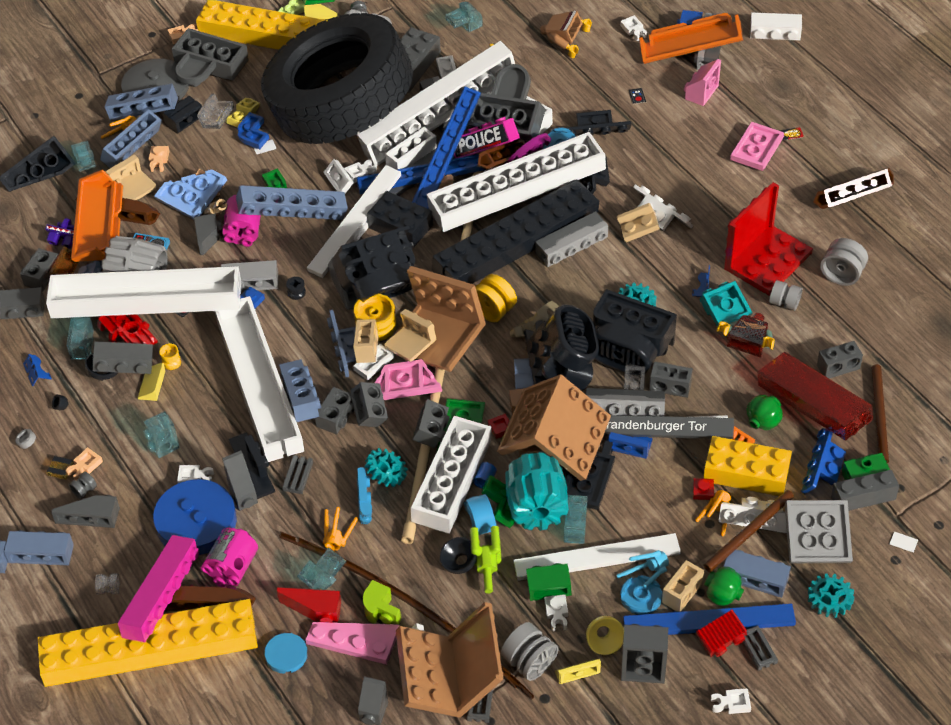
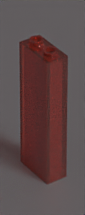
(815, 395)

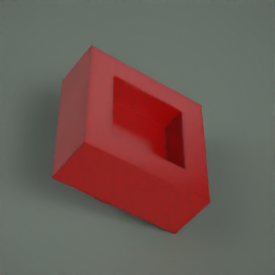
(499, 425)
(703, 489)

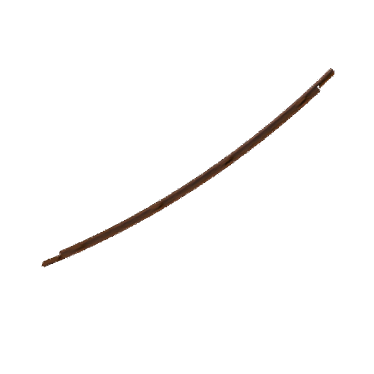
(401, 595)

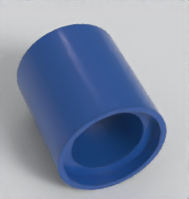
(483, 472)

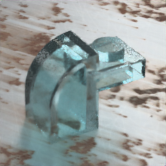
(466, 16)
(83, 156)
(321, 574)

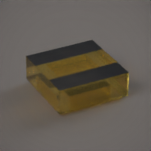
(58, 467)

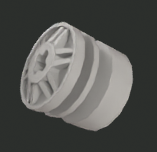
(529, 651)

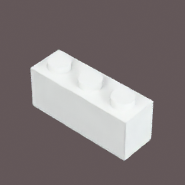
(776, 26)
(411, 149)

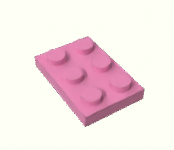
(757, 146)

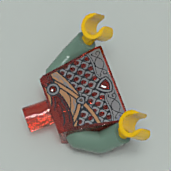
(748, 334)

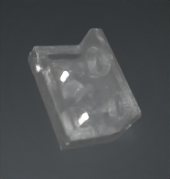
(214, 112)

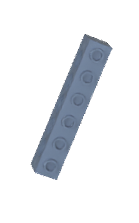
(291, 202)

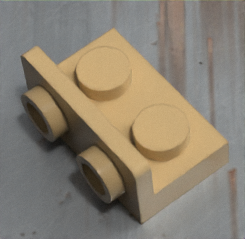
(638, 222)

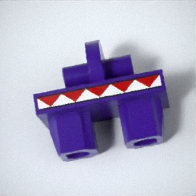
(63, 230)

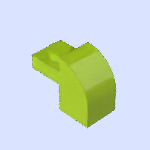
(376, 604)

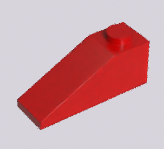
(312, 603)

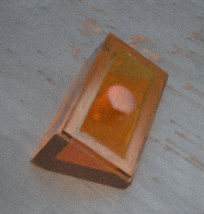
(64, 263)

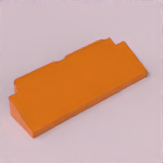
(685, 38)
(96, 216)

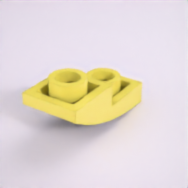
(242, 109)

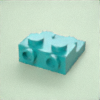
(725, 303)

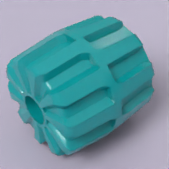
(536, 491)

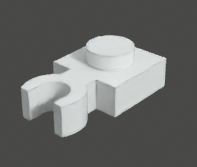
(633, 26)
(358, 170)
(192, 472)
(556, 610)
(735, 700)

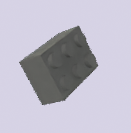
(644, 653)

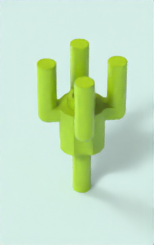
(487, 555)

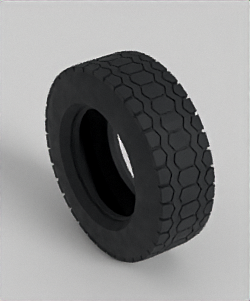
(350, 103)

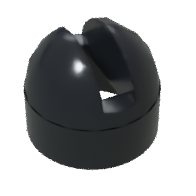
(59, 402)

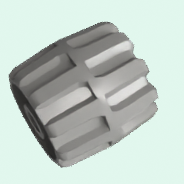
(133, 255)

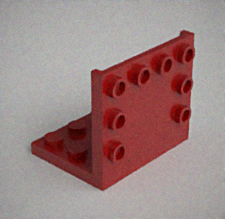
(758, 249)

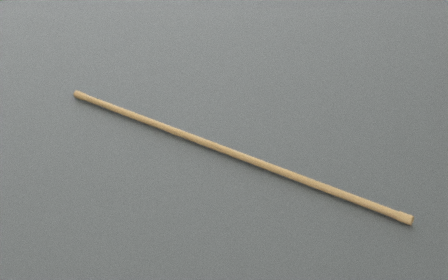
(410, 527)

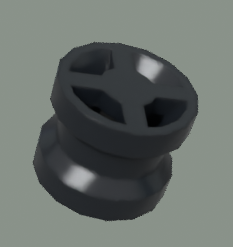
(295, 288)

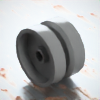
(844, 261)

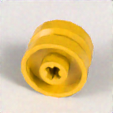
(495, 297)
(379, 308)

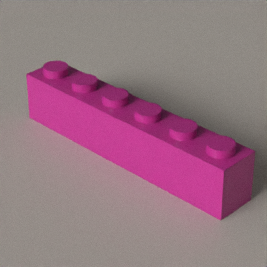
(158, 588)

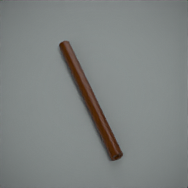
(880, 411)
(748, 531)

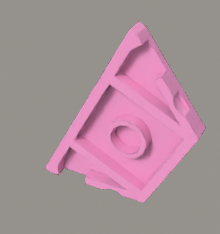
(407, 380)

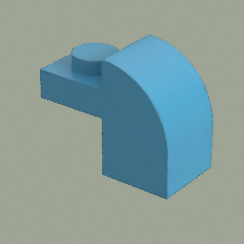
(480, 513)

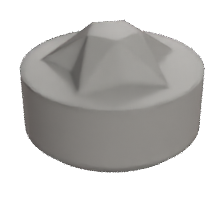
(25, 438)

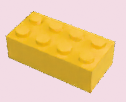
(747, 466)

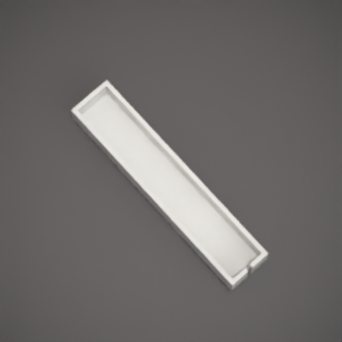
(144, 292)
(259, 381)

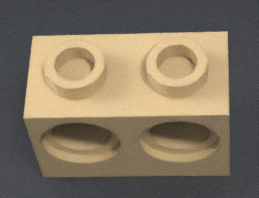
(366, 341)
(682, 586)

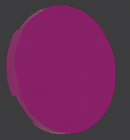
(532, 146)

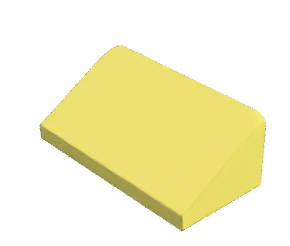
(152, 383)
(578, 671)

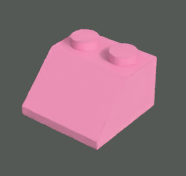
(703, 83)

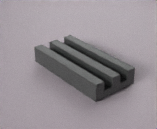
(295, 460)
(765, 662)
(478, 717)

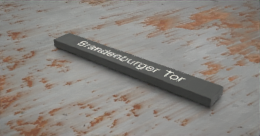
(671, 427)

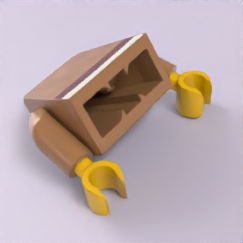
(564, 28)

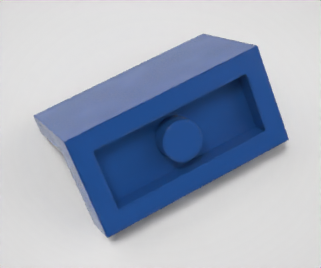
(631, 445)

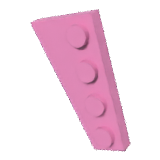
(360, 640)

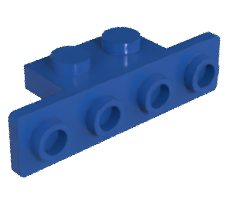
(825, 462)

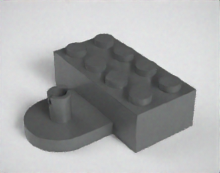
(422, 51)
(206, 54)
(510, 101)

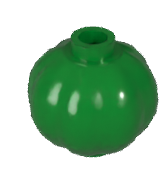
(764, 412)
(724, 586)

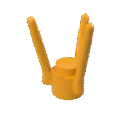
(125, 123)
(715, 504)
(333, 538)

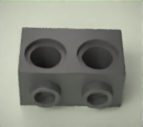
(37, 271)
(839, 359)
(671, 379)
(369, 404)
(335, 411)
(430, 423)

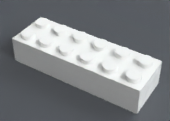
(451, 474)

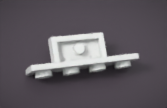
(664, 213)
(748, 511)

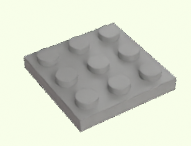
(818, 531)

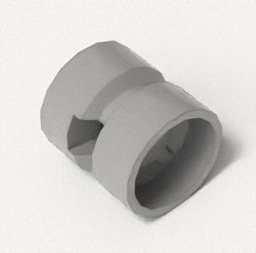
(786, 295)

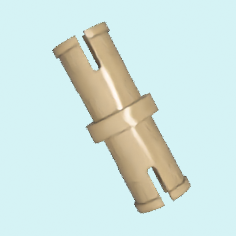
(216, 207)

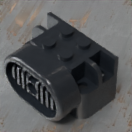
(376, 265)
(631, 331)
(563, 346)

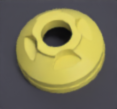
(611, 642)

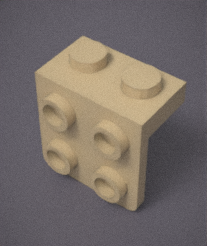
(134, 181)
(413, 337)

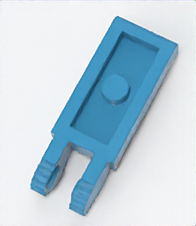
(364, 497)

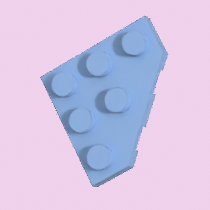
(191, 193)

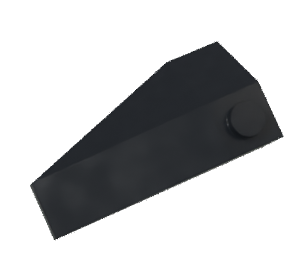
(41, 164)

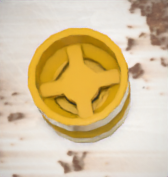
(170, 356)

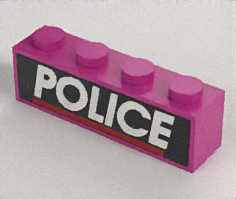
(487, 137)

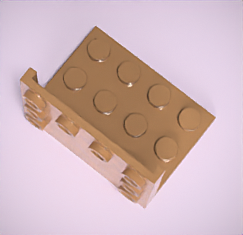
(452, 310)
(559, 422)
(451, 670)

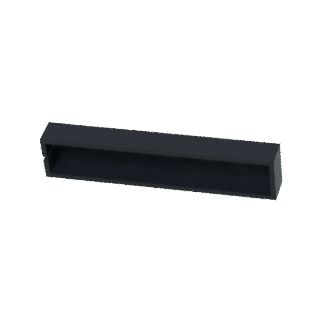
(514, 234)

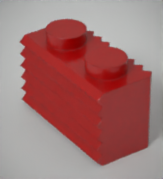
(721, 634)

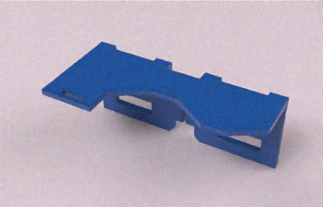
(703, 279)
(40, 372)

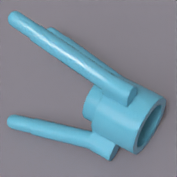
(657, 561)

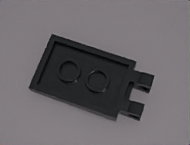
(597, 478)

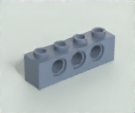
(139, 101)
(131, 139)
(300, 390)

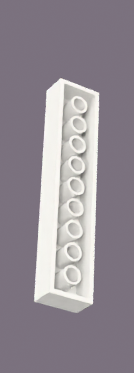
(434, 103)
(516, 181)

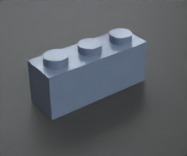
(39, 548)
(759, 572)

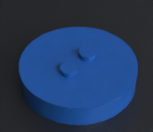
(194, 511)

